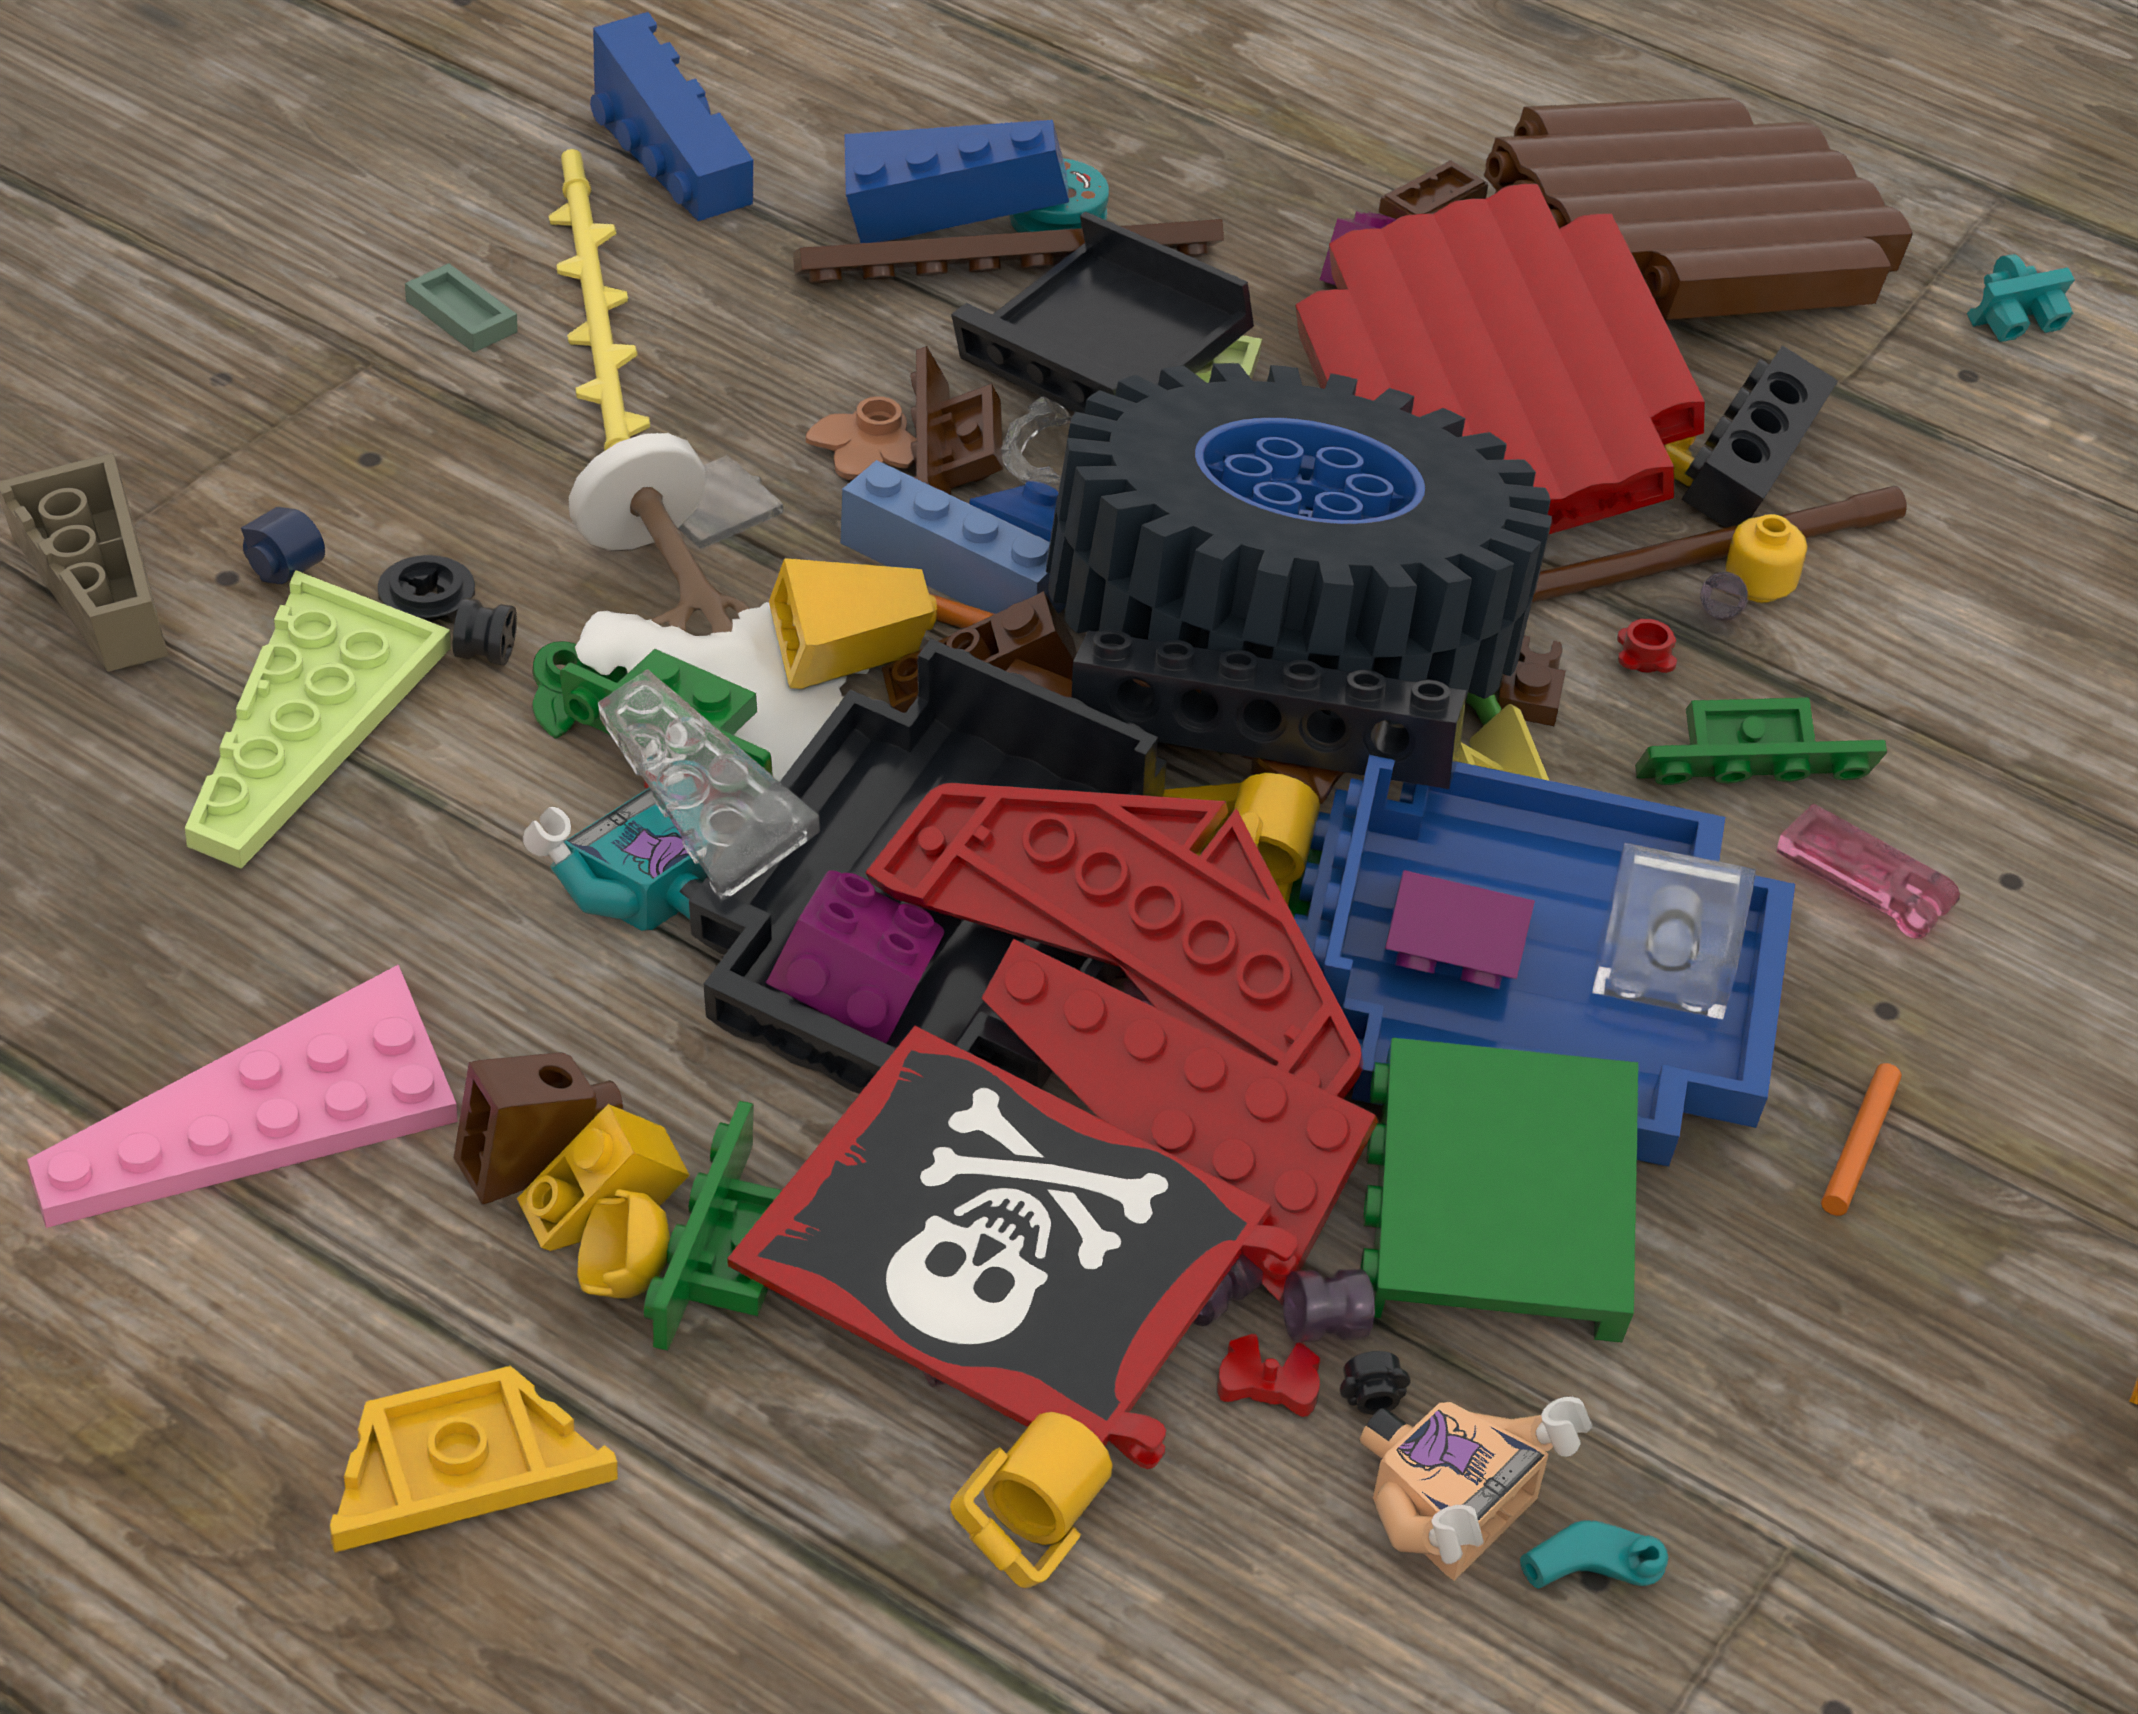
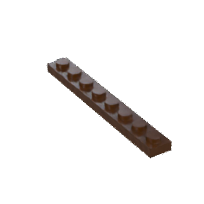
(985, 251)

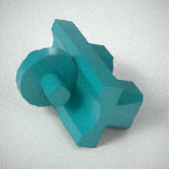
(2020, 291)

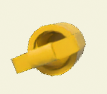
(1281, 822)
(1035, 1493)

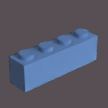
(954, 543)

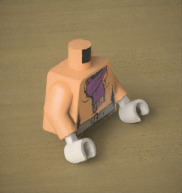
(1463, 1475)

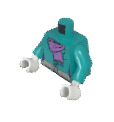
(621, 864)

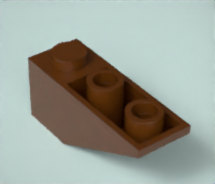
(1022, 631)

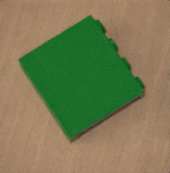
(1504, 1182)

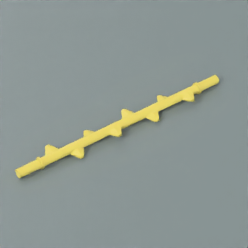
(597, 300)

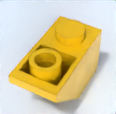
(606, 1156)

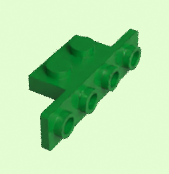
(715, 698)
(1756, 738)
(720, 1217)

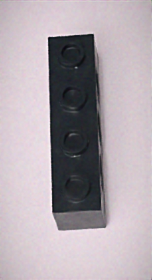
(1759, 438)

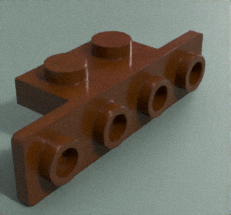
(954, 436)

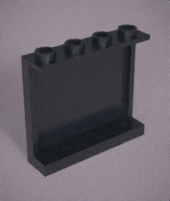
(1107, 315)

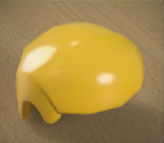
(623, 1245)

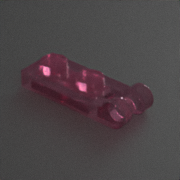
(1869, 870)

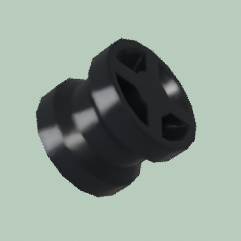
(484, 631)

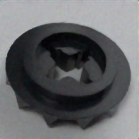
(419, 576)

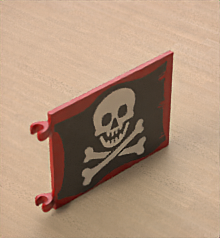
(1007, 1241)

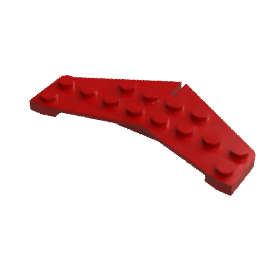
(1129, 890)

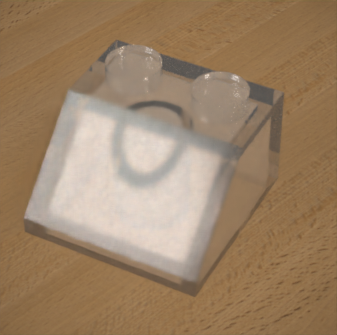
(1673, 931)

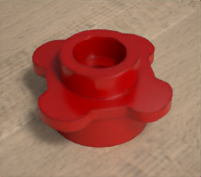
(1647, 646)

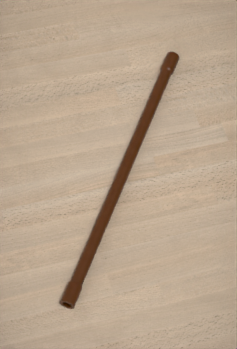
(1854, 512)

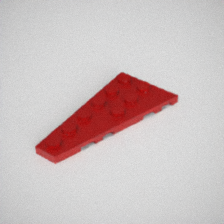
(1187, 1092)

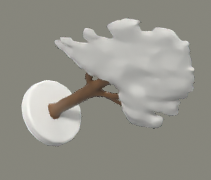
(641, 497)

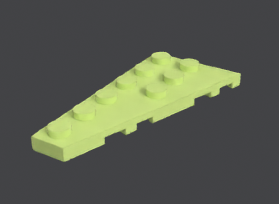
(307, 706)

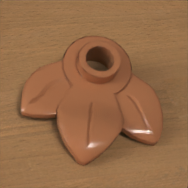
(869, 434)

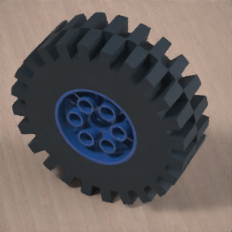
(1298, 527)

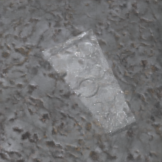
(716, 795)

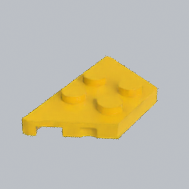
(458, 1456)

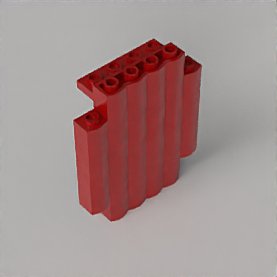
(1522, 337)

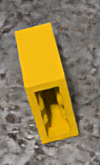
(847, 617)

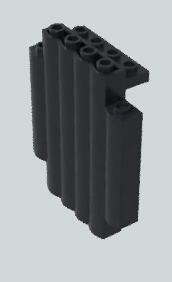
(864, 782)

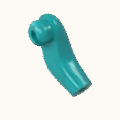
(1596, 1549)

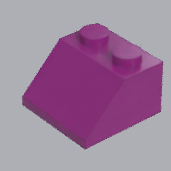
(1458, 927)

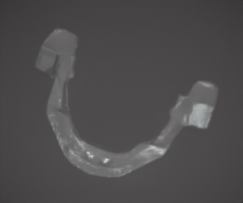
(1021, 430)

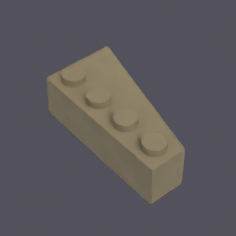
(88, 553)

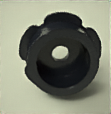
(1374, 1381)

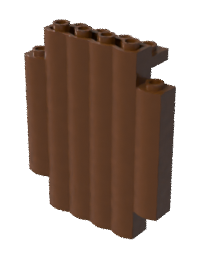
(1711, 202)

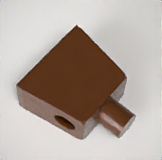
(521, 1118)

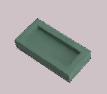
(461, 307)

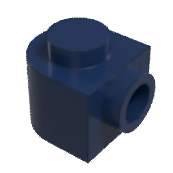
(281, 544)

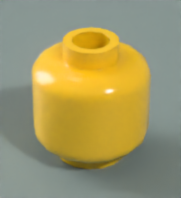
(1767, 557)

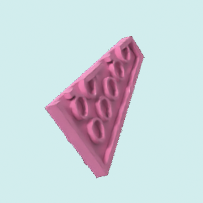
(297, 1094)

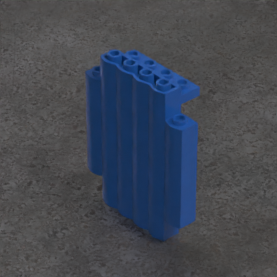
(1564, 853)

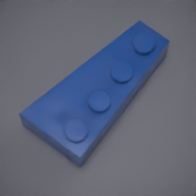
(667, 120)
(950, 176)

